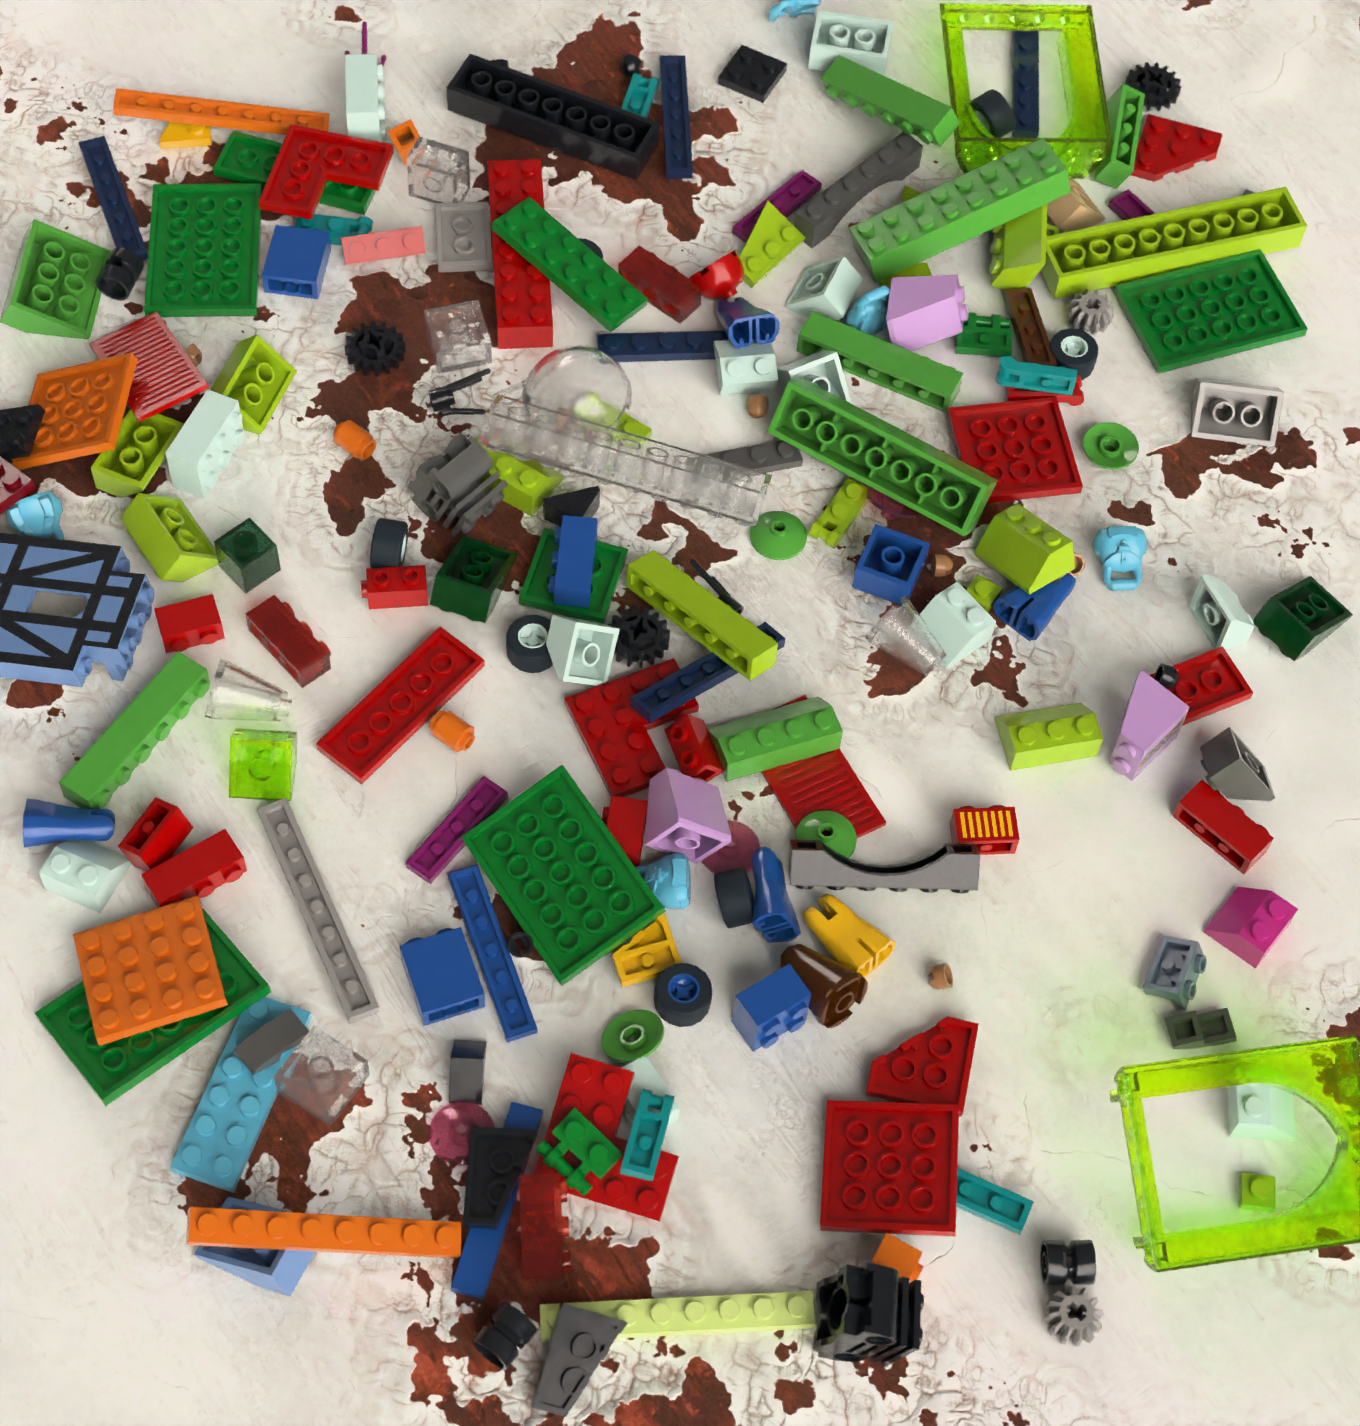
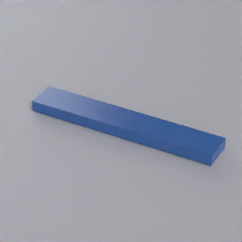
(492, 953)
(484, 1244)

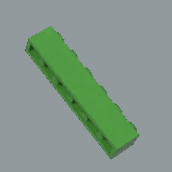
(889, 101)
(882, 362)
(135, 733)

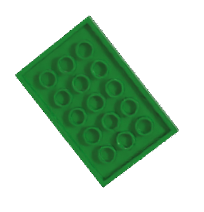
(204, 250)
(1210, 311)
(563, 875)
(128, 1061)

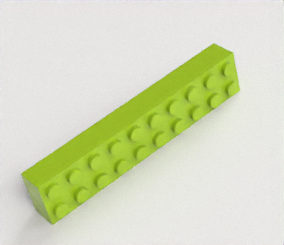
(1171, 241)

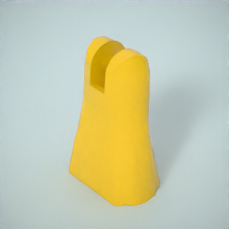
(848, 936)

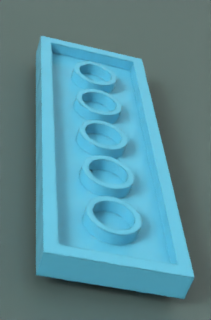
(232, 1106)

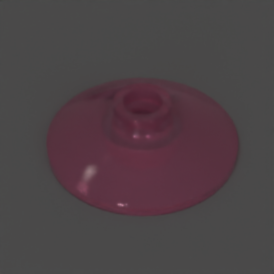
(889, 507)
(734, 856)
(443, 1137)

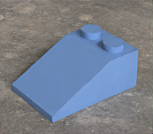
(265, 1268)

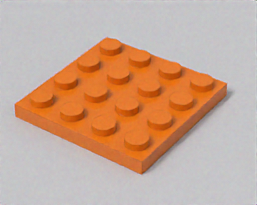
(81, 409)
(149, 970)

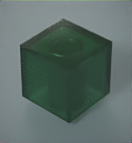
(247, 555)

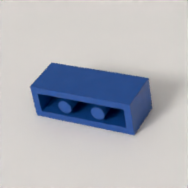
(574, 561)

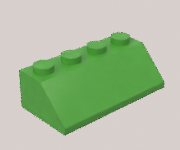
(776, 737)

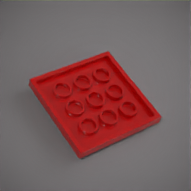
(1019, 446)
(890, 1168)

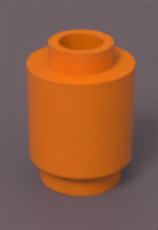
(354, 439)
(452, 730)

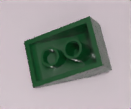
(472, 579)
(1301, 617)

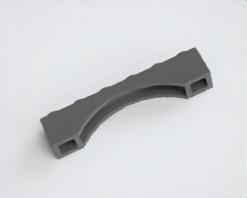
(825, 211)

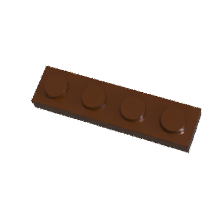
(1028, 326)

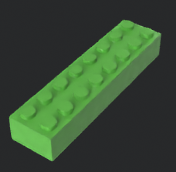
(960, 209)
(882, 456)

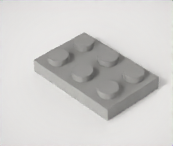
(463, 237)

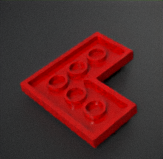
(311, 159)
(618, 734)
(600, 1096)

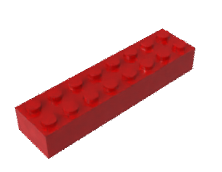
(519, 287)

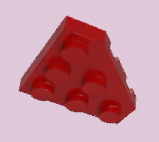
(1172, 147)
(928, 1066)

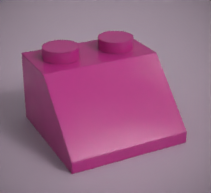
(1251, 923)

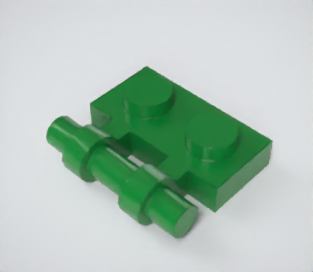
(985, 336)
(587, 1144)

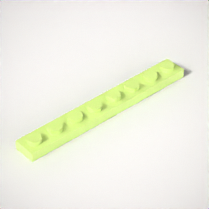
(699, 1314)

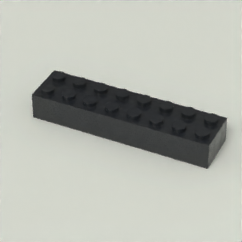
(553, 116)

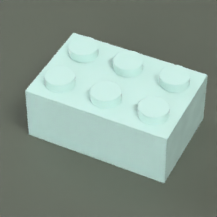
(852, 37)
(364, 97)
(205, 444)

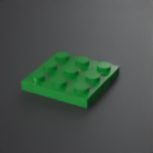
(606, 575)

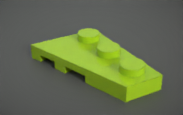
(768, 244)

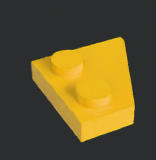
(185, 135)
(646, 954)

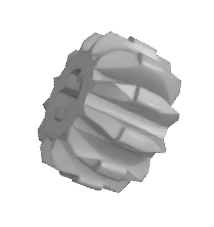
(1090, 312)
(1073, 1328)

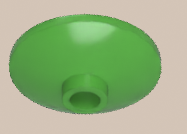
(1110, 437)
(778, 544)
(843, 833)
(632, 1036)

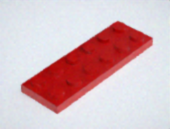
(400, 705)

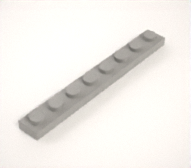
(318, 911)

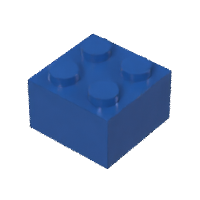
(890, 564)
(771, 1008)

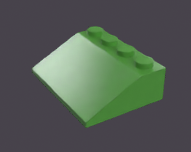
(54, 284)

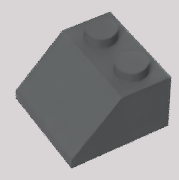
(1235, 768)

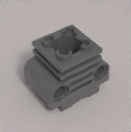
(457, 485)

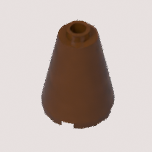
(831, 984)

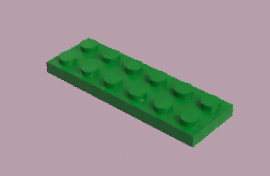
(251, 159)
(569, 264)

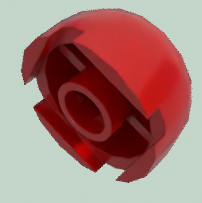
(720, 277)

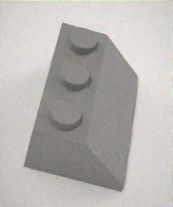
(1235, 412)

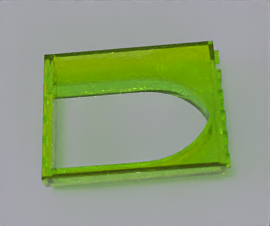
(1088, 129)
(1316, 1071)

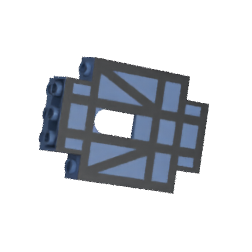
(64, 647)

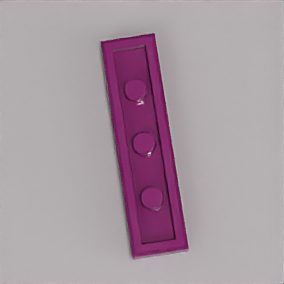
(785, 200)
(446, 839)

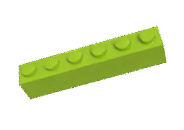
(702, 615)

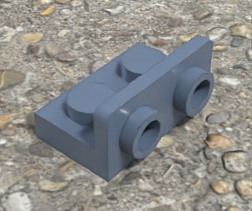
(1175, 970)

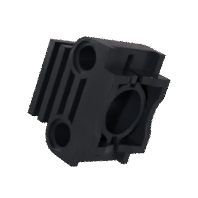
(868, 1315)

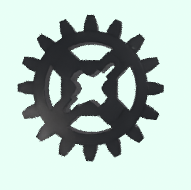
(1154, 84)
(375, 348)
(650, 636)

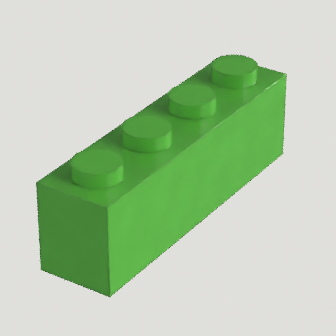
(1125, 117)

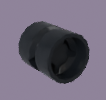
(119, 273)
(1079, 1262)
(500, 1341)

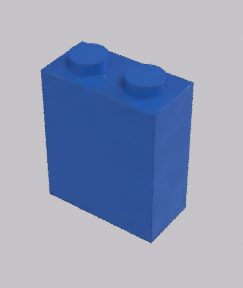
(296, 262)
(442, 975)

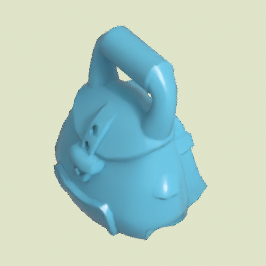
(793, 8)
(870, 311)
(37, 516)
(1121, 551)
(669, 880)

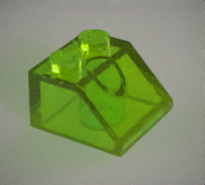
(262, 764)

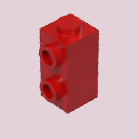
(395, 587)
(693, 748)

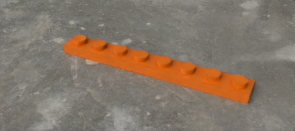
(214, 112)
(323, 1233)

